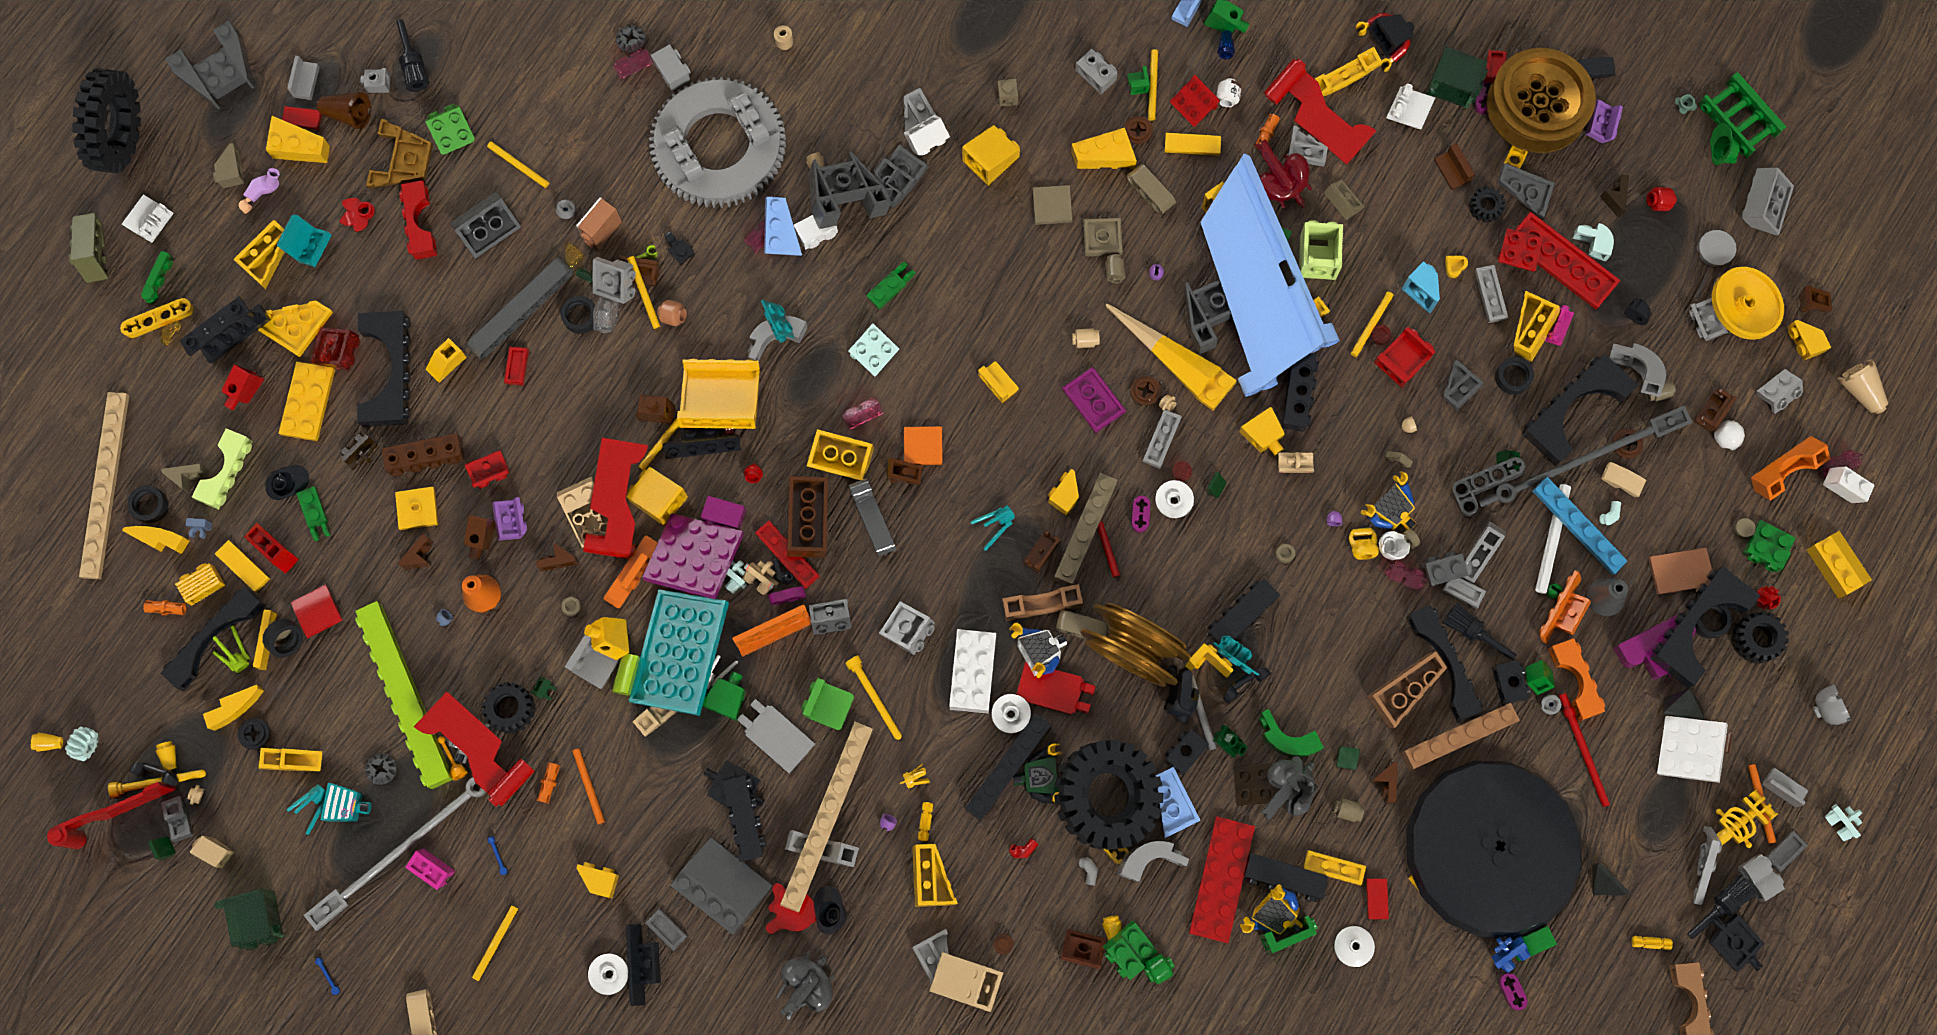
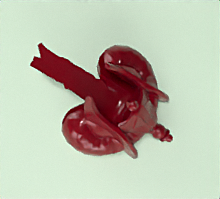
(1285, 180)

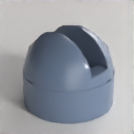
(444, 617)

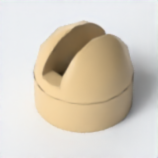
(1409, 425)

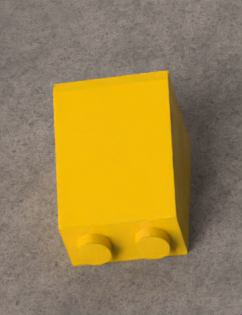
(990, 154)
(656, 495)

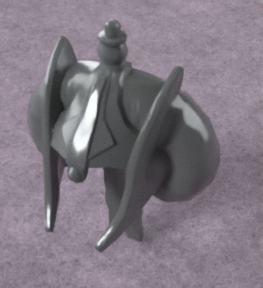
(1295, 786)
(809, 982)

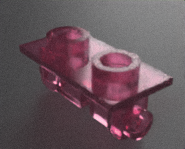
(628, 66)
(756, 238)
(855, 417)
(1848, 458)
(1413, 577)

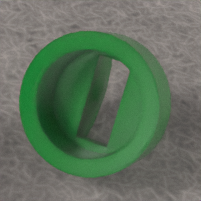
(1552, 594)

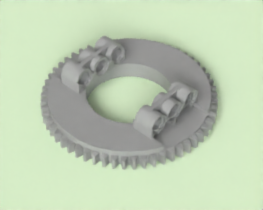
(679, 165)

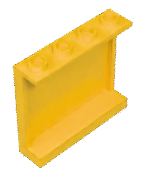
(719, 394)

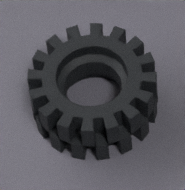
(1482, 213)

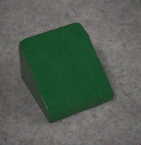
(1506, 455)
(1216, 485)
(1347, 757)
(162, 848)

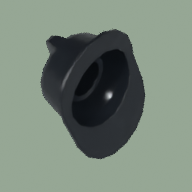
(286, 482)
(829, 910)

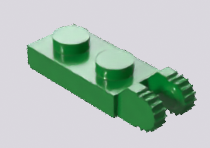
(156, 278)
(889, 286)
(313, 511)

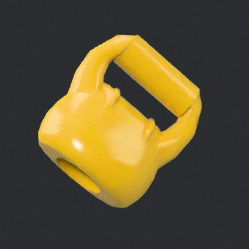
(1364, 548)

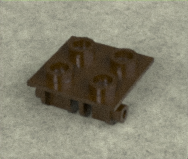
(1253, 785)

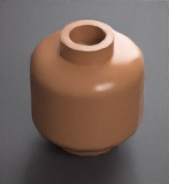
(672, 313)

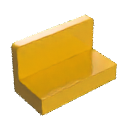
(998, 381)

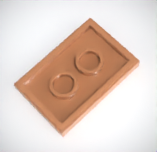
(1680, 570)

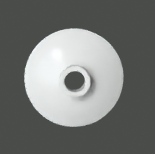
(1176, 490)
(1013, 703)
(1344, 949)
(598, 970)

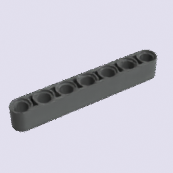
(520, 308)

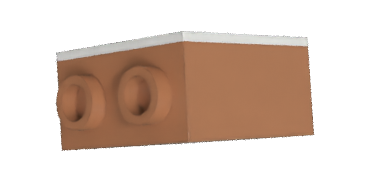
(598, 224)

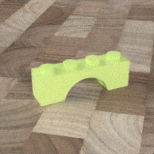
(214, 490)

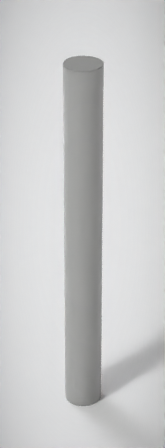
(1203, 719)

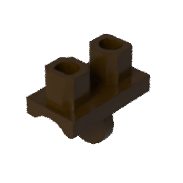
(359, 452)

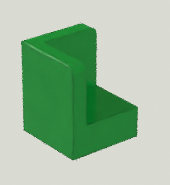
(1138, 82)
(1539, 677)

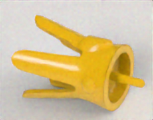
(910, 778)

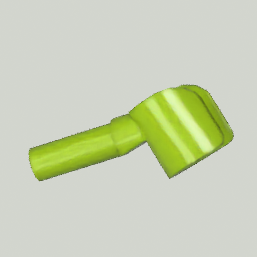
(647, 254)

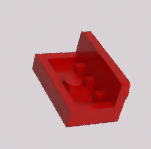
(487, 469)

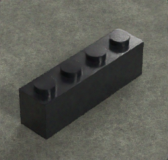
(1246, 611)
(1293, 878)

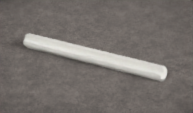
(1550, 548)

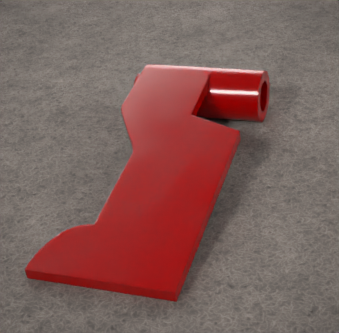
(1315, 115)
(610, 498)
(478, 745)
(68, 836)

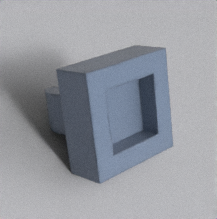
(198, 525)

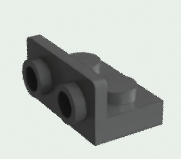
(830, 616)

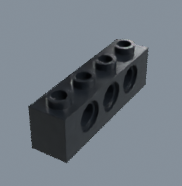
(1292, 419)

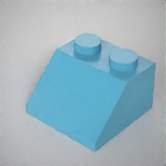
(1423, 286)

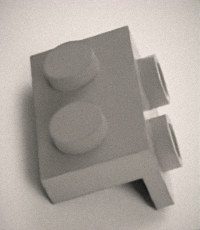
(1708, 323)
(1781, 390)

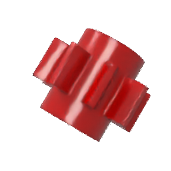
(1769, 598)

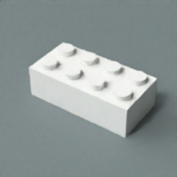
(972, 671)

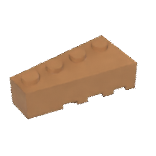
(1400, 693)

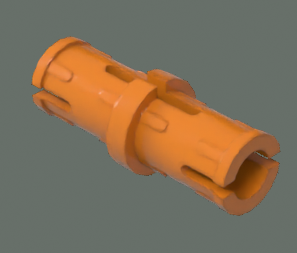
(1267, 131)
(165, 607)
(548, 782)

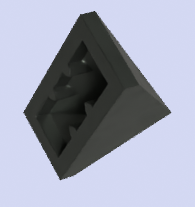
(1684, 705)
(1605, 883)

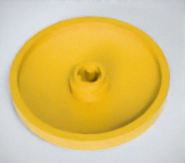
(1747, 303)

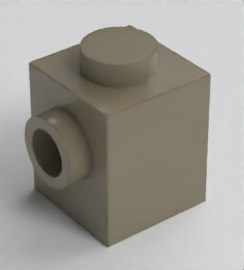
(1007, 92)

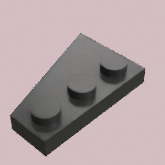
(1527, 188)

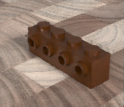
(423, 454)

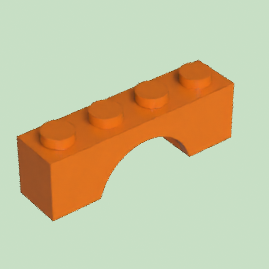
(1807, 454)
(1568, 656)

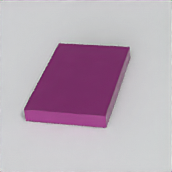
(1094, 400)

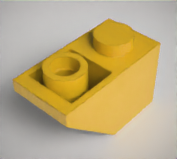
(1808, 339)
(444, 360)
(1066, 494)
(598, 881)

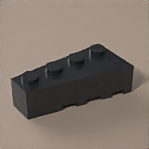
(743, 816)

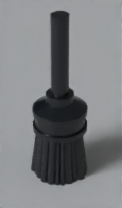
(411, 63)
(1473, 629)
(1727, 902)

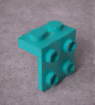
(303, 241)

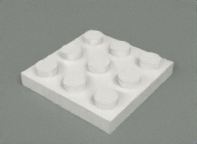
(1692, 749)

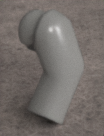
(1091, 869)

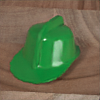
(1723, 145)

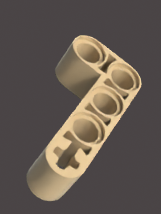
(421, 1013)

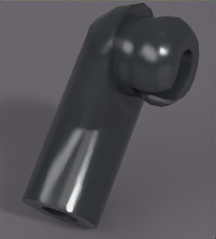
(781, 575)

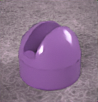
(1152, 272)
(1334, 519)
(888, 822)

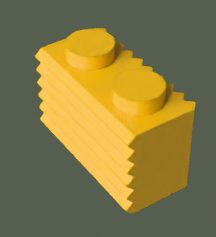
(200, 583)

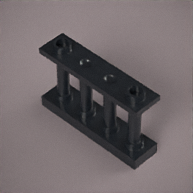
(225, 330)

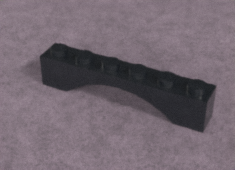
(185, 666)
(1463, 700)
(1008, 767)

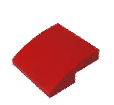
(316, 611)

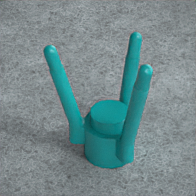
(1002, 515)
(317, 795)

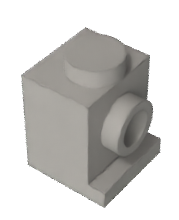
(381, 81)

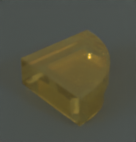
(572, 255)
(168, 332)

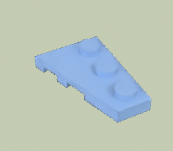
(779, 229)
(1176, 807)

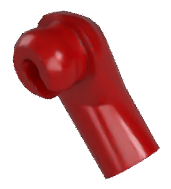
(1023, 851)

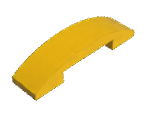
(1349, 72)

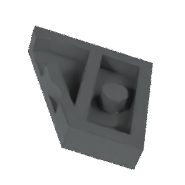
(1461, 386)

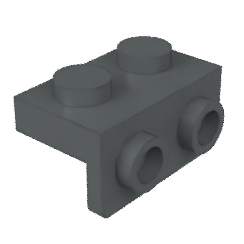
(1446, 568)

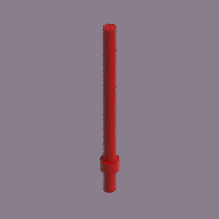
(1569, 712)

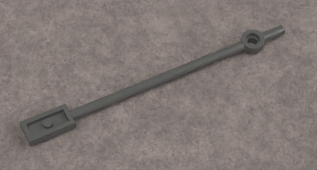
(1658, 426)

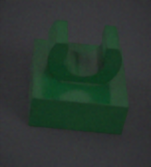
(541, 687)

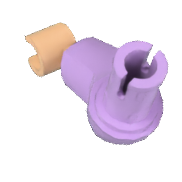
(259, 187)

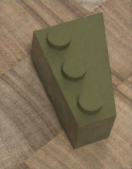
(86, 247)

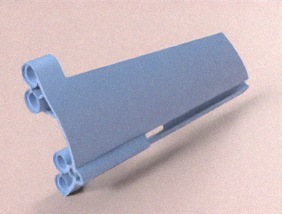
(1247, 244)

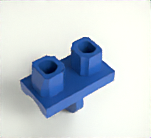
(1509, 949)

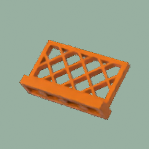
(772, 630)

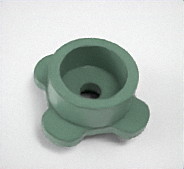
(1686, 99)

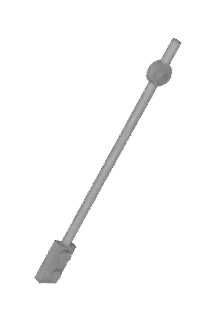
(336, 901)

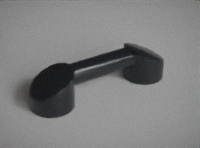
(1231, 692)
(168, 776)

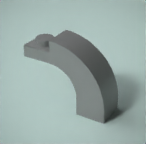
(764, 335)
(1645, 363)
(834, 851)
(1138, 857)

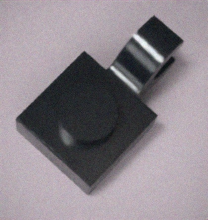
(679, 249)

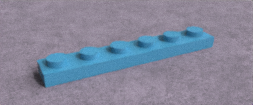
(1579, 525)

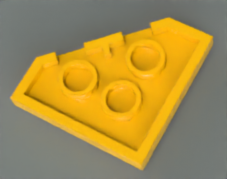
(296, 325)

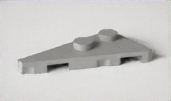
(1706, 863)

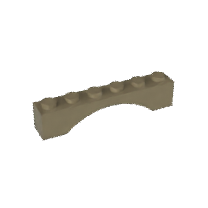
(1085, 530)

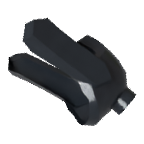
(1181, 700)

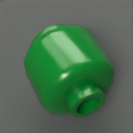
(1159, 969)

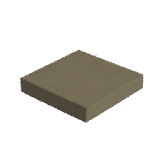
(1052, 205)
(1102, 237)

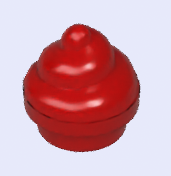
(753, 473)

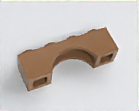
(1034, 605)
(1689, 979)

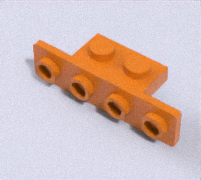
(631, 573)
(1568, 610)

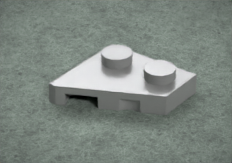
(916, 109)
(1313, 151)
(929, 952)

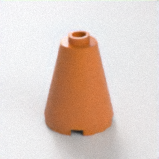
(480, 592)

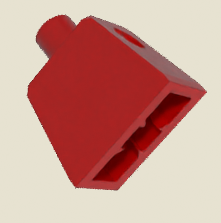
(240, 386)

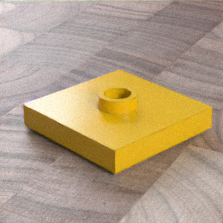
(416, 508)

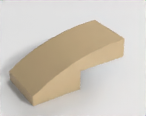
(1623, 478)
(652, 719)

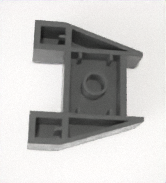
(219, 71)
(844, 184)
(1204, 310)

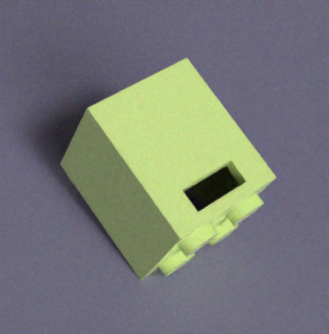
(1321, 261)

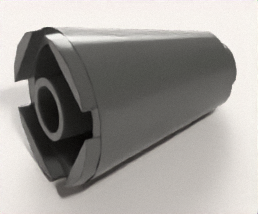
(1607, 596)

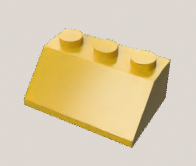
(840, 455)
(1839, 564)

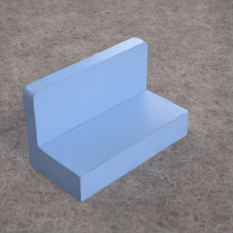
(1185, 11)

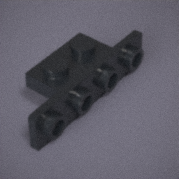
(701, 442)
(642, 964)

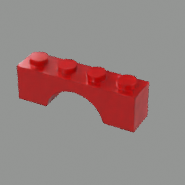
(415, 199)

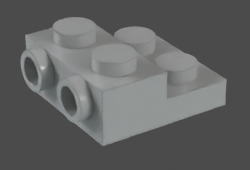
(613, 279)
(907, 628)

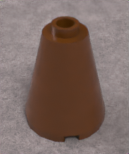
(346, 108)

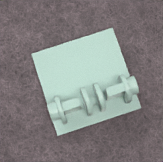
(873, 350)

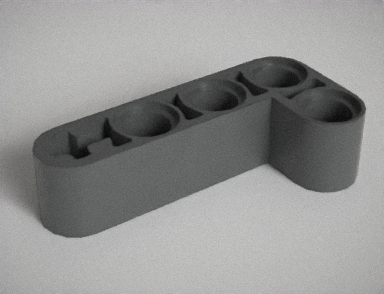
(1490, 482)
(872, 517)

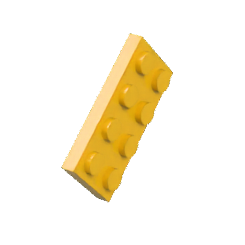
(306, 401)

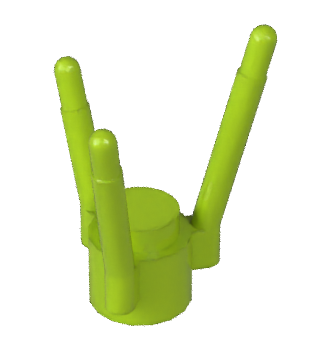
(238, 662)

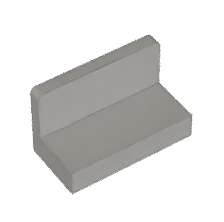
(303, 79)
(1785, 788)

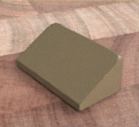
(1343, 199)

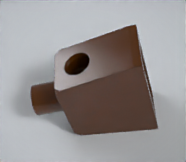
(654, 409)
(481, 528)

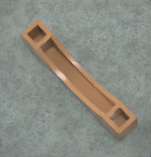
(1459, 736)

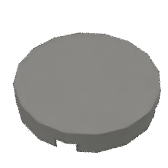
(1716, 248)

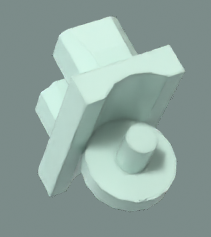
(735, 582)
(1848, 830)

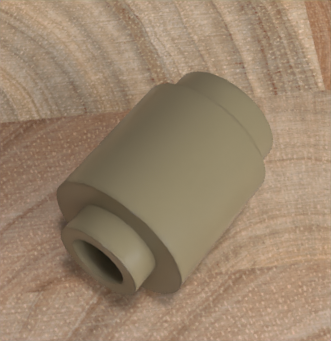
(1115, 269)
(1667, 392)
(1349, 810)

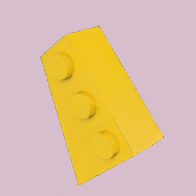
(294, 143)
(1105, 150)
(262, 254)
(1535, 323)
(930, 879)

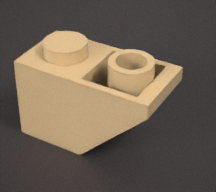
(211, 851)

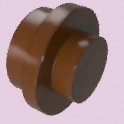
(1003, 944)

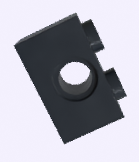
(1507, 693)
(1183, 763)

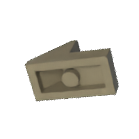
(181, 474)

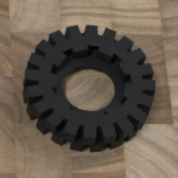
(96, 148)
(1142, 790)

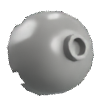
(1831, 706)

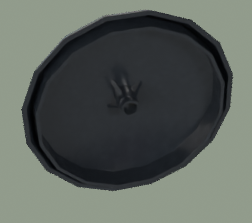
(1456, 857)

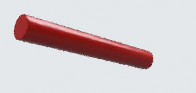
(1108, 550)

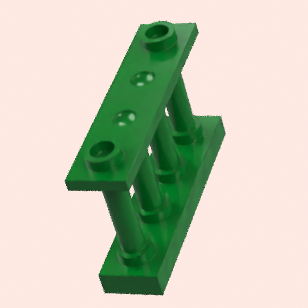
(1754, 103)

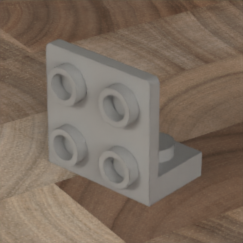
(590, 664)

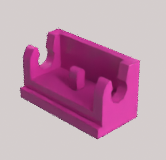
(429, 868)

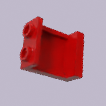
(1405, 357)

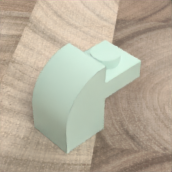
(1600, 239)

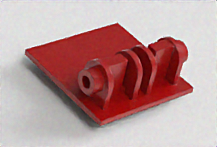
(1195, 101)
(1520, 250)

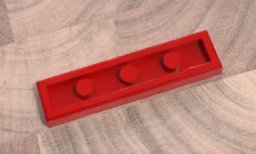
(778, 546)

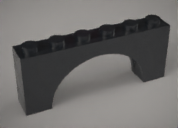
(1601, 378)
(392, 403)
(1676, 650)

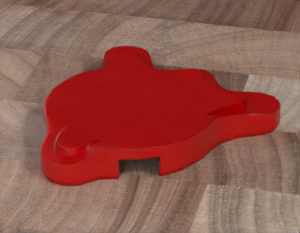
(788, 918)

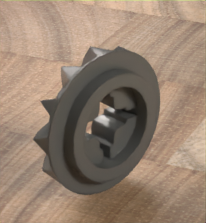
(634, 44)
(388, 764)

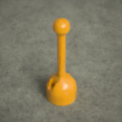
(457, 771)

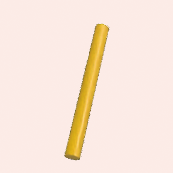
(1153, 85)
(516, 163)
(644, 294)
(1372, 323)
(659, 445)
(494, 943)

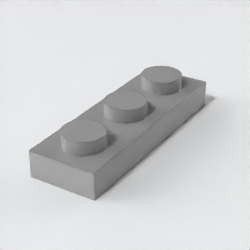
(1491, 294)
(1162, 439)

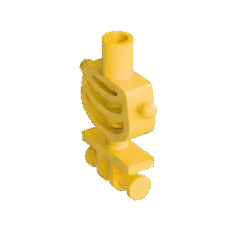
(1730, 828)

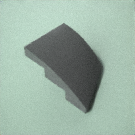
(900, 174)

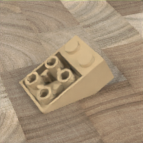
(576, 505)
(966, 981)

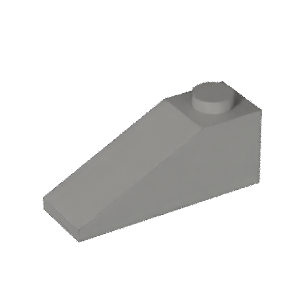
(1483, 550)

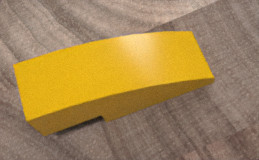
(158, 537)
(232, 707)
(290, 759)

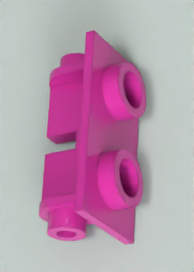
(1561, 326)

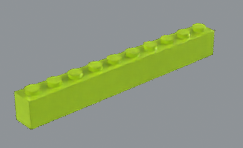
(403, 693)

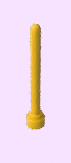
(855, 665)
(117, 789)

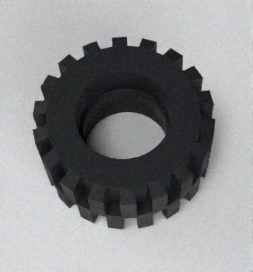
(1774, 631)
(493, 702)

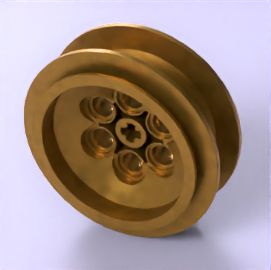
(1548, 73)
(1135, 644)

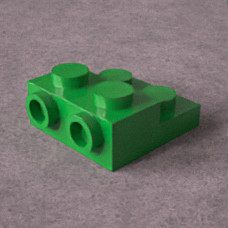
(1769, 547)
(1129, 950)

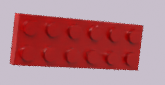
(1569, 263)
(1221, 880)

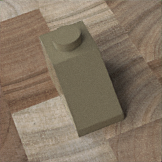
(229, 168)

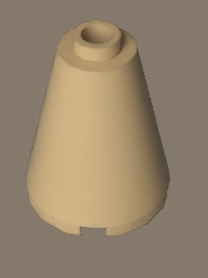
(1866, 386)

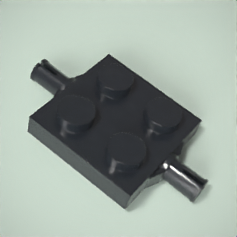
(729, 769)
(1736, 943)

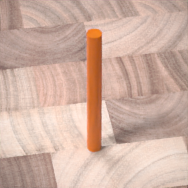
(1757, 785)
(588, 786)

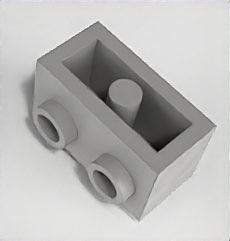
(670, 67)
(1096, 71)

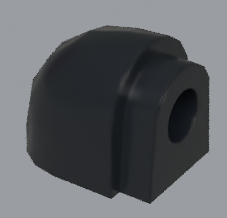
(1638, 311)

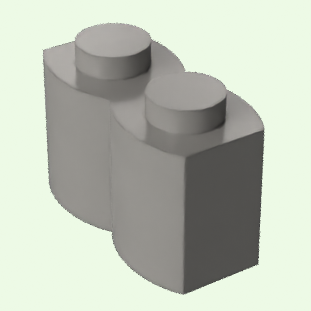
(1760, 873)

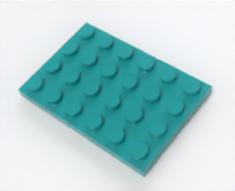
(679, 652)

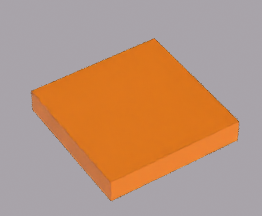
(923, 445)

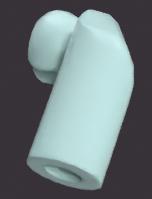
(1611, 516)

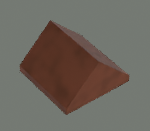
(1083, 949)

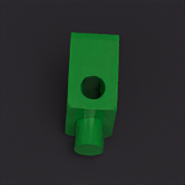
(1226, 17)
(726, 697)

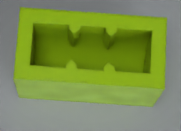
(626, 674)

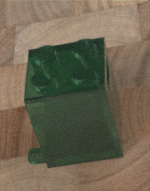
(1457, 78)
(252, 919)

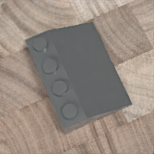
(721, 886)

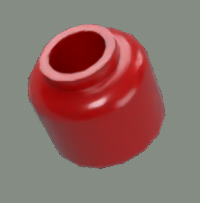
(1661, 199)

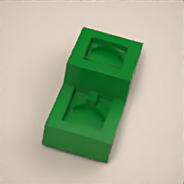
(1538, 941)

